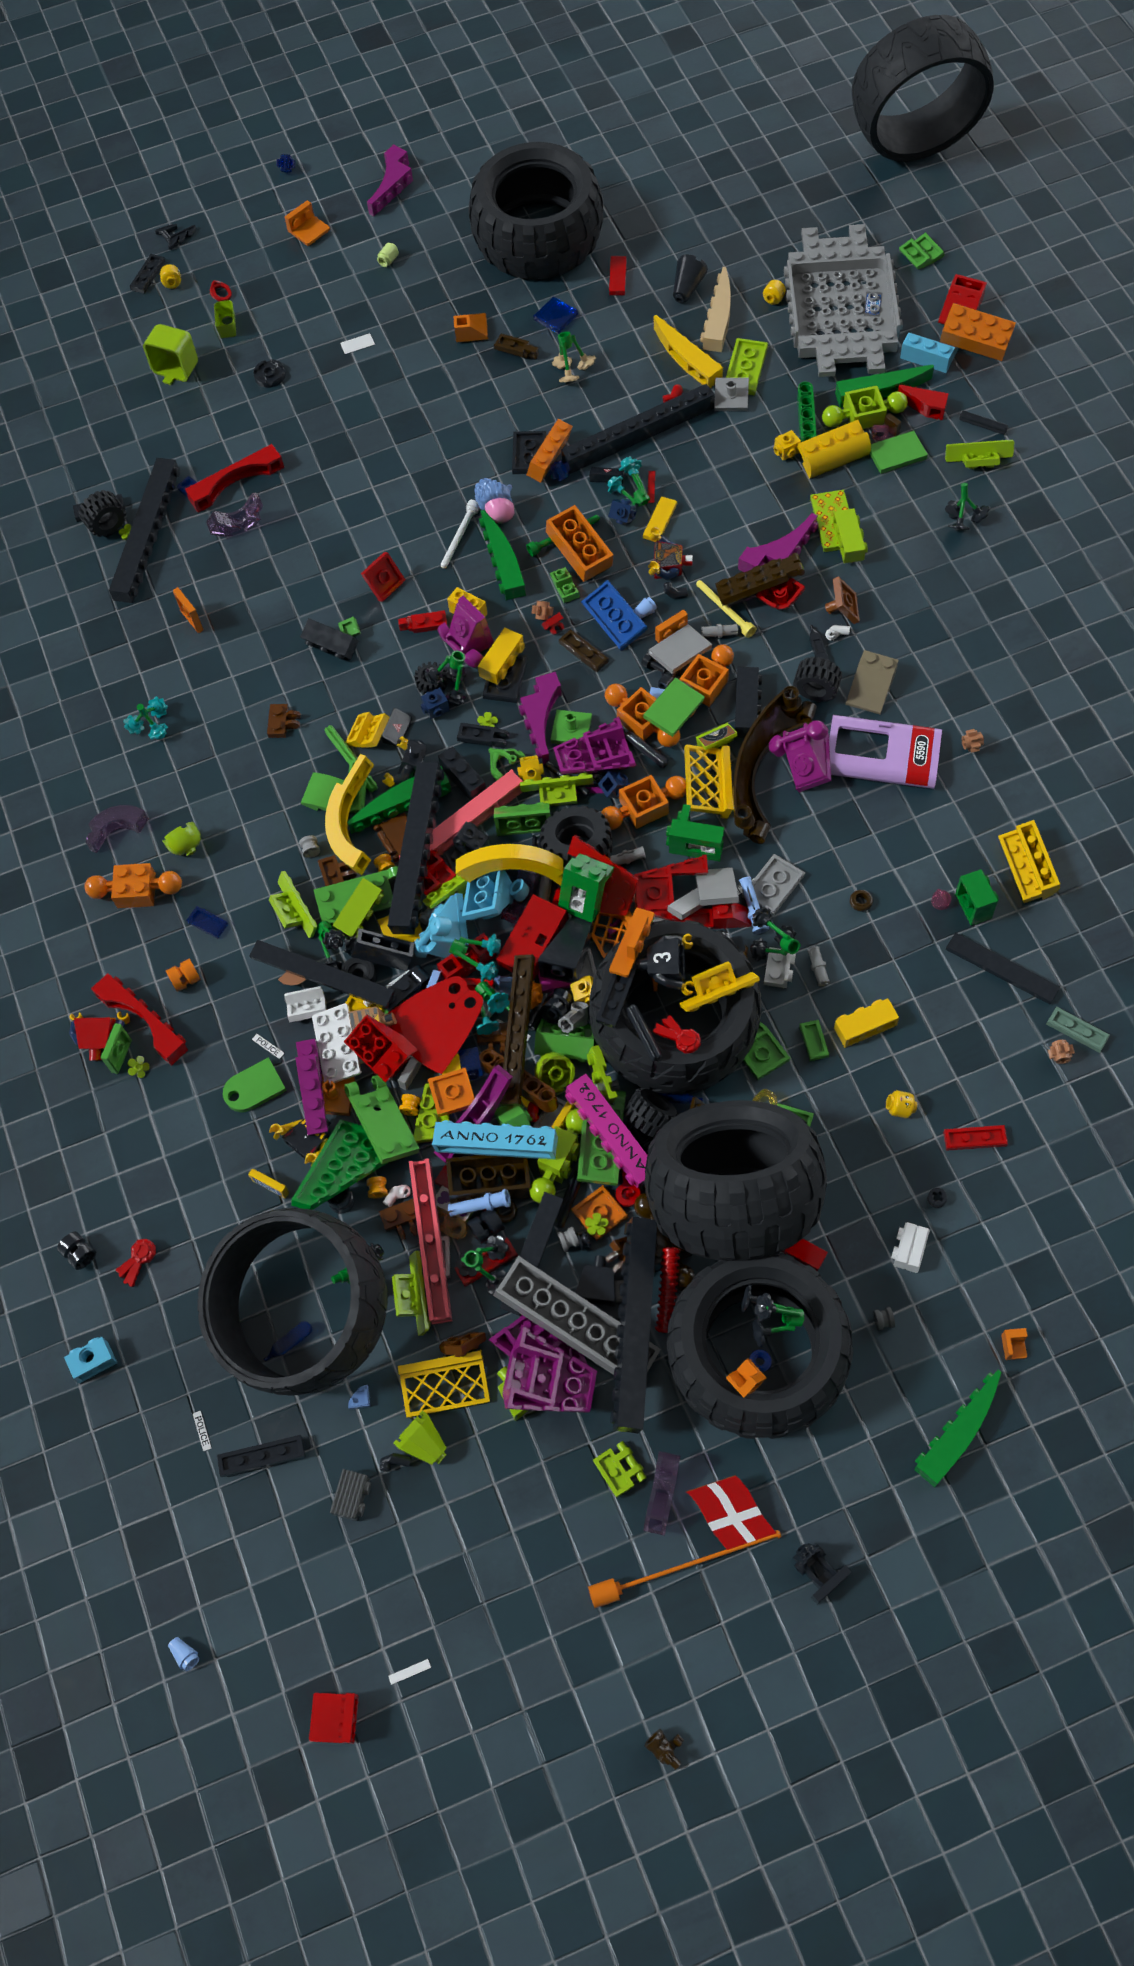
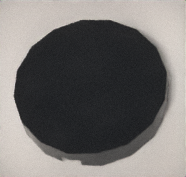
(269, 373)

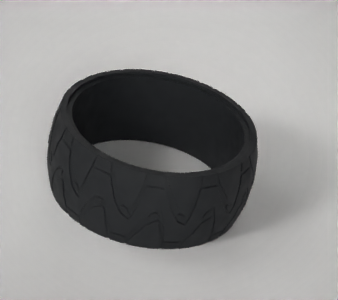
(900, 57)
(221, 1292)

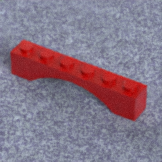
(259, 463)
(114, 995)

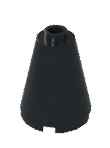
(688, 277)

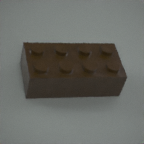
(479, 1174)

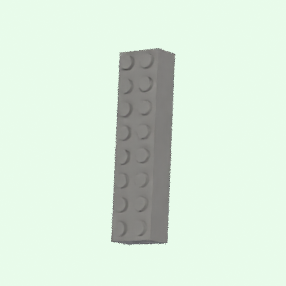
(563, 1314)

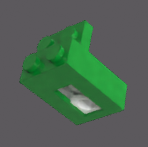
(694, 838)
(584, 886)

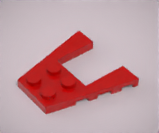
(618, 888)
(656, 890)

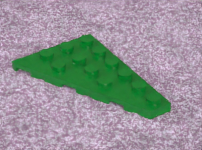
(340, 1164)

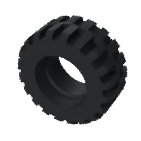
(578, 822)

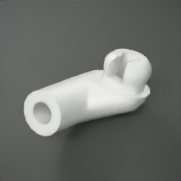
(397, 1192)

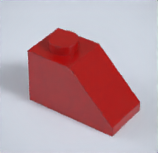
(730, 916)

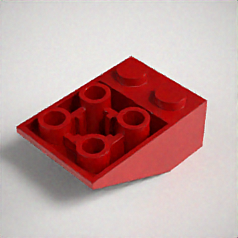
(964, 292)
(380, 1047)

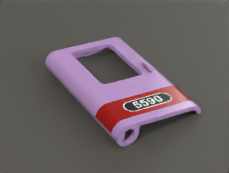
(909, 759)

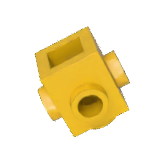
(786, 445)
(530, 763)
(581, 989)

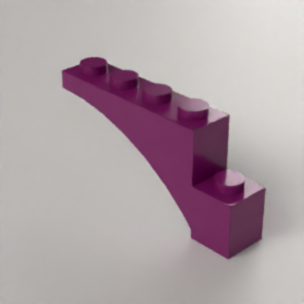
(396, 179)
(780, 548)
(537, 710)
(311, 1087)
(485, 1103)

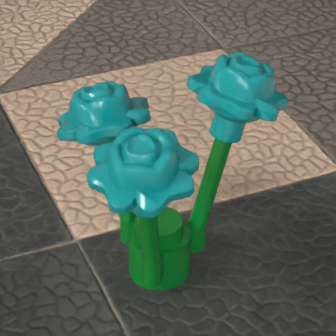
(615, 484)
(493, 946)

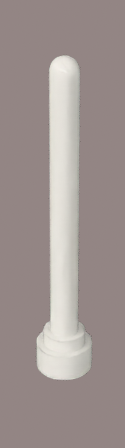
(471, 508)

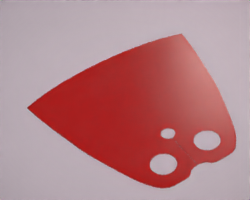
(435, 1027)

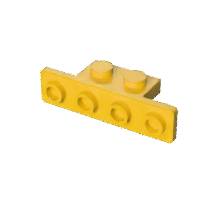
(715, 984)

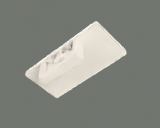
(336, 1058)

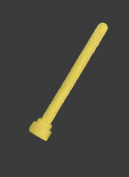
(747, 628)

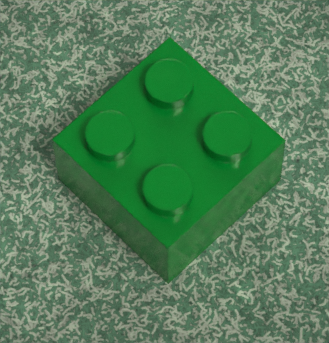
(976, 897)

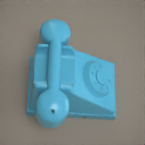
(491, 894)
(444, 926)

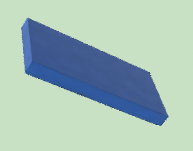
(614, 615)

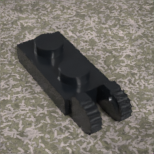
(482, 735)

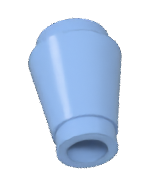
(645, 607)
(184, 1655)

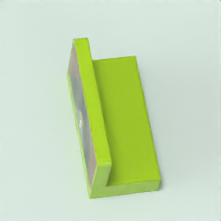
(716, 737)

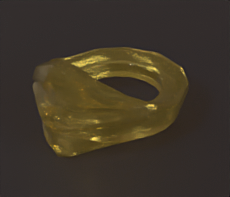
(766, 1093)

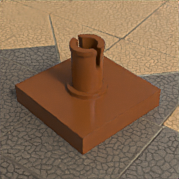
(844, 601)

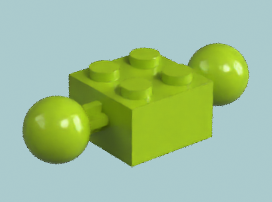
(866, 407)
(566, 1153)

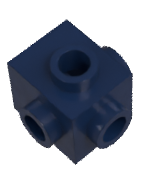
(622, 511)
(434, 703)
(612, 783)

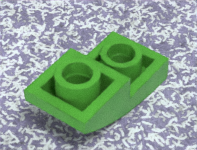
(564, 585)

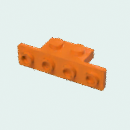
(632, 942)

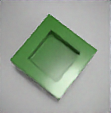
(350, 627)

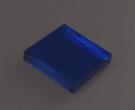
(555, 315)

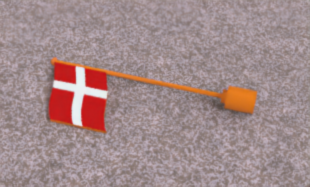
(731, 1518)

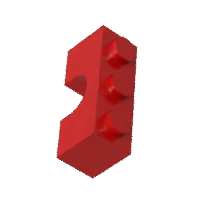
(456, 966)

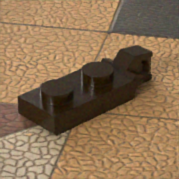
(516, 346)

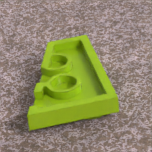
(599, 1077)
(427, 1117)

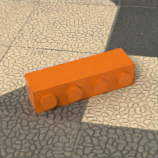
(549, 450)

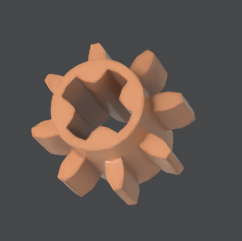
(542, 610)
(972, 740)
(1061, 1051)

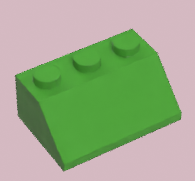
(521, 818)
(573, 1045)

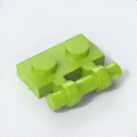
(614, 1473)

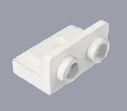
(778, 969)

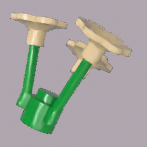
(561, 361)

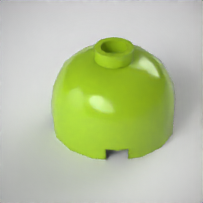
(183, 840)
(555, 1070)

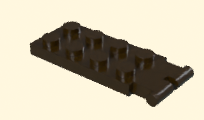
(759, 578)

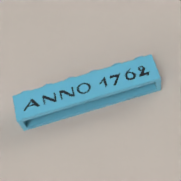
(495, 1140)

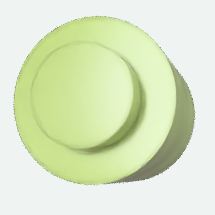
(387, 254)

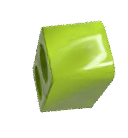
(224, 309)

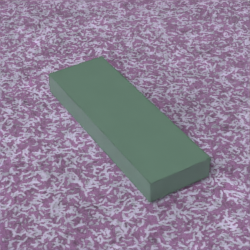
(1078, 1029)

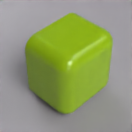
(170, 353)

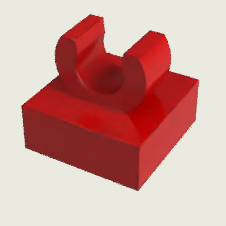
(552, 622)

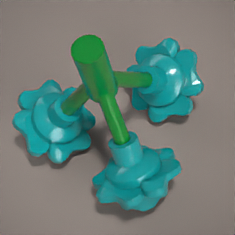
(157, 708)

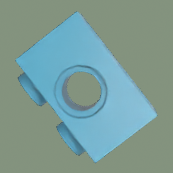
(102, 1359)

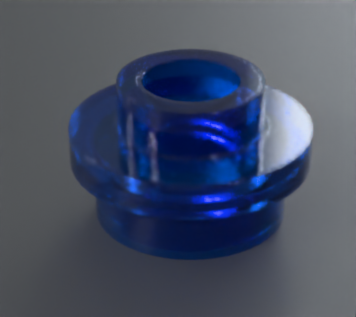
(763, 1355)

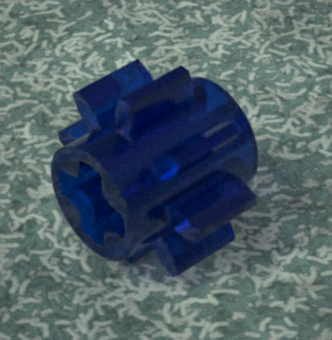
(286, 163)
(559, 470)

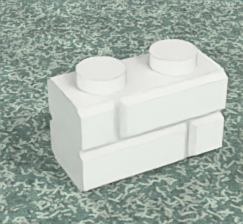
(911, 1247)

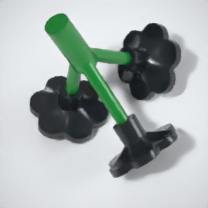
(957, 509)

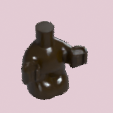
(663, 1749)

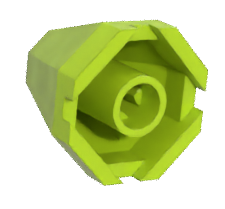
(422, 1440)

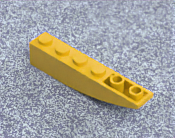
(687, 354)

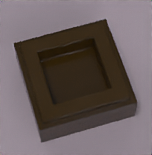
(893, 423)

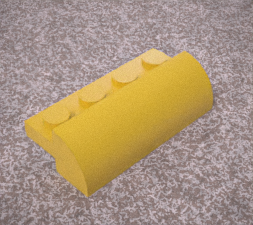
(834, 448)
(1029, 862)

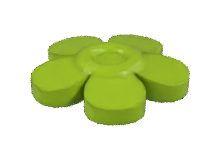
(125, 532)
(487, 720)
(137, 1067)
(596, 1224)

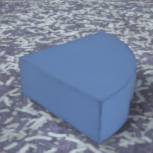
(360, 1398)

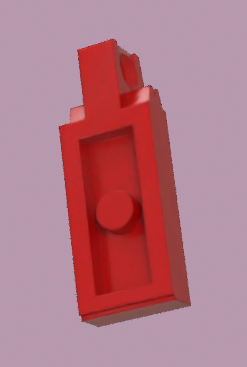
(423, 622)

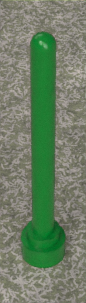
(535, 547)

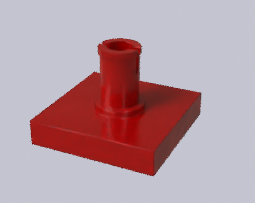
(383, 576)

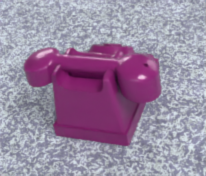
(467, 632)
(806, 753)

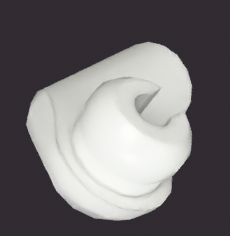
(836, 630)

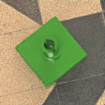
(569, 725)

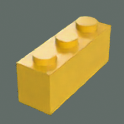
(501, 656)
(866, 1022)

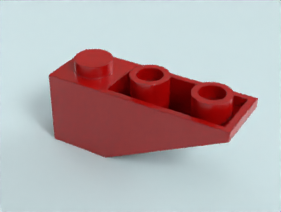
(926, 402)

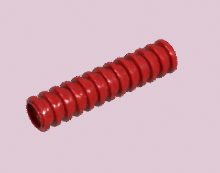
(667, 1288)

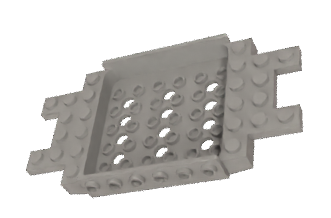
(836, 262)

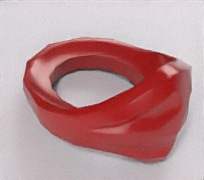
(217, 284)

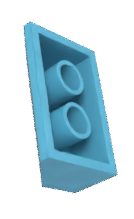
(928, 352)

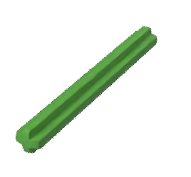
(347, 753)

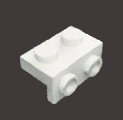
(305, 1003)

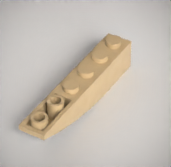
(718, 316)

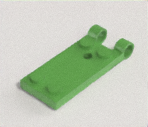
(334, 897)
(386, 1127)
(594, 1162)

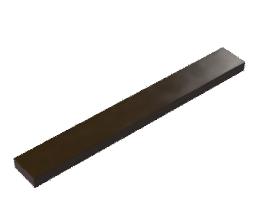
(518, 1027)

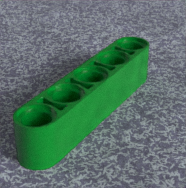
(806, 411)

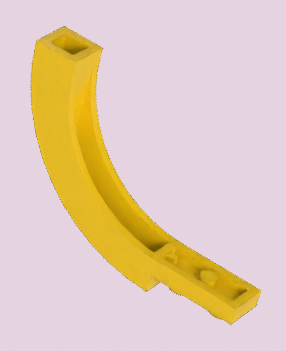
(338, 812)
(509, 857)

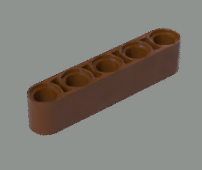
(539, 1096)

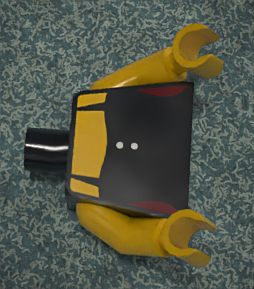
(297, 1139)

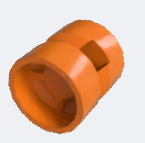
(188, 970)

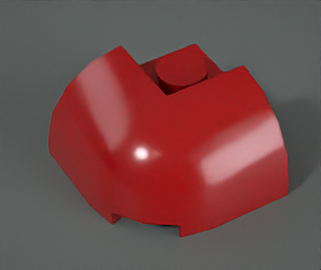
(782, 595)
(437, 873)

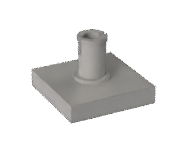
(731, 394)

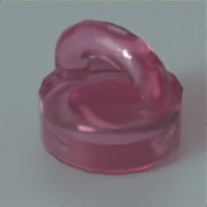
(880, 428)
(941, 899)

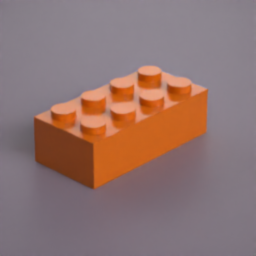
(977, 332)
(579, 543)

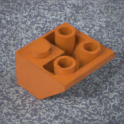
(470, 327)

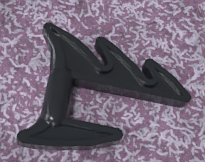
(173, 239)

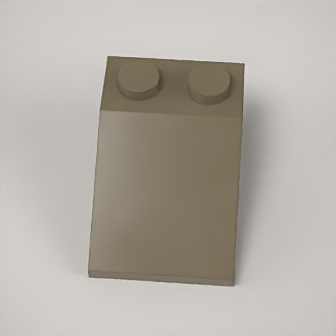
(872, 682)

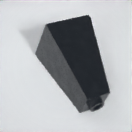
(567, 951)

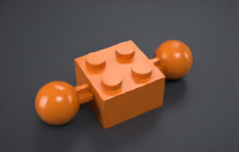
(709, 675)
(632, 712)
(645, 801)
(133, 885)

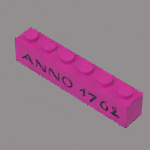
(608, 1128)

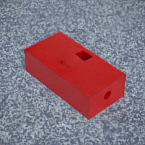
(533, 932)

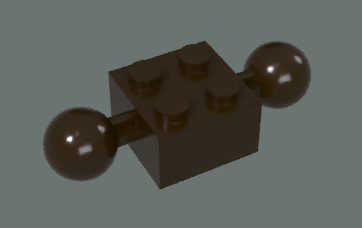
(685, 1273)

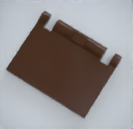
(392, 834)

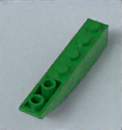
(886, 382)
(503, 559)
(389, 805)
(958, 1434)

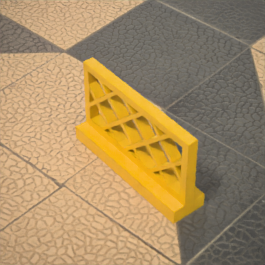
(723, 782)
(441, 1365)

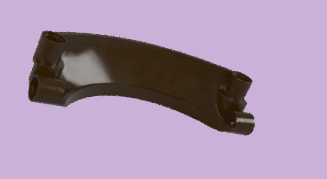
(778, 716)

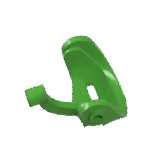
(496, 754)

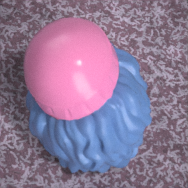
(495, 499)

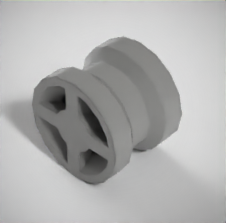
(309, 846)
(568, 1239)

